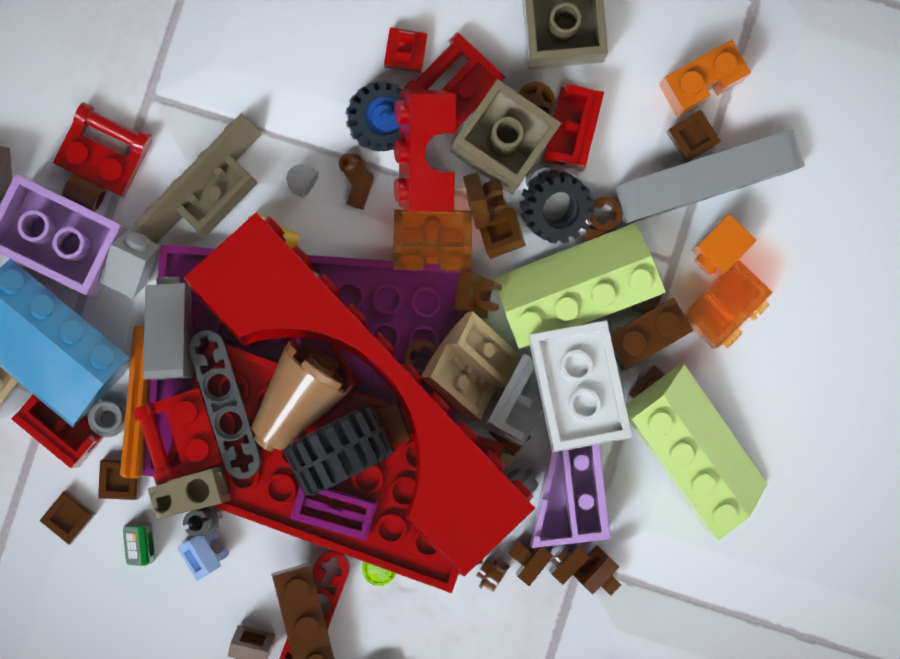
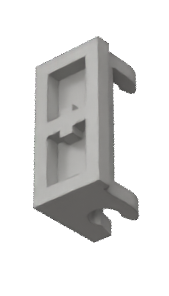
(518, 405)

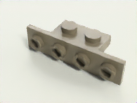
(207, 187)

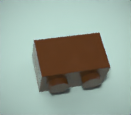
(649, 334)

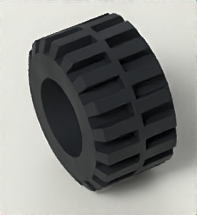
(339, 450)

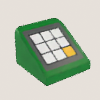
(139, 545)

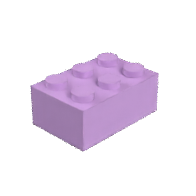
(55, 235)

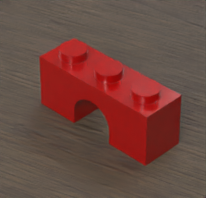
(420, 118)

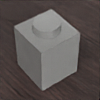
(129, 263)

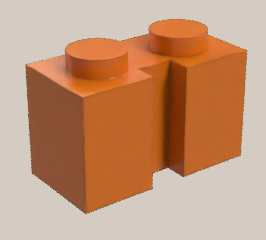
(690, 84)

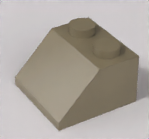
(504, 136)

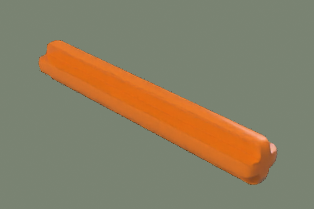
(137, 396)

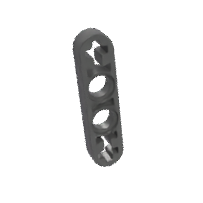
(221, 405)

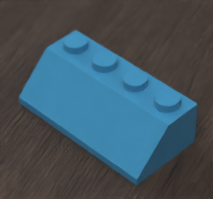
(53, 347)

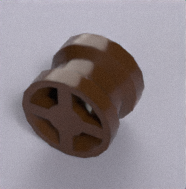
(539, 95)

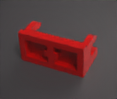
(578, 114)
(66, 442)

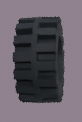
(575, 216)

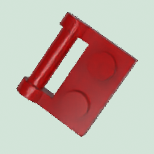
(469, 84)
(97, 161)
(191, 434)

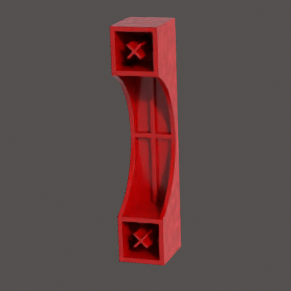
(271, 293)

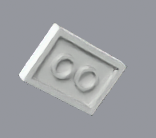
(580, 386)

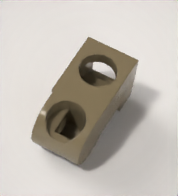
(190, 493)

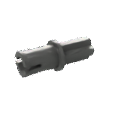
(202, 521)

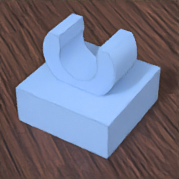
(200, 556)

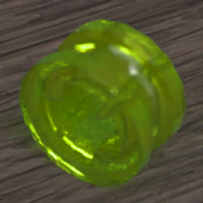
(374, 578)

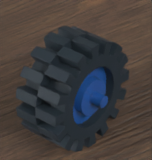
(372, 116)

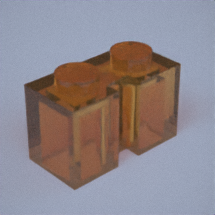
(432, 239)
(728, 305)

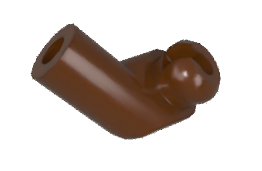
(359, 176)

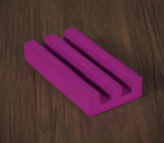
(366, 519)

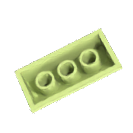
(579, 284)
(697, 451)

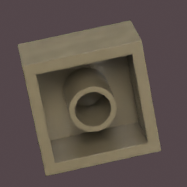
(564, 32)

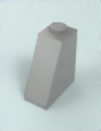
(168, 330)

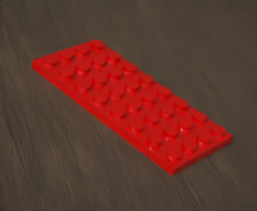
(272, 491)

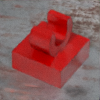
(405, 50)

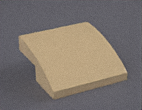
(471, 366)

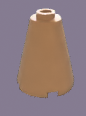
(298, 395)

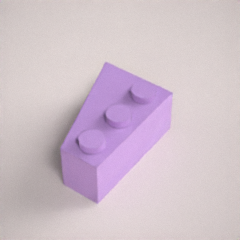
(571, 499)

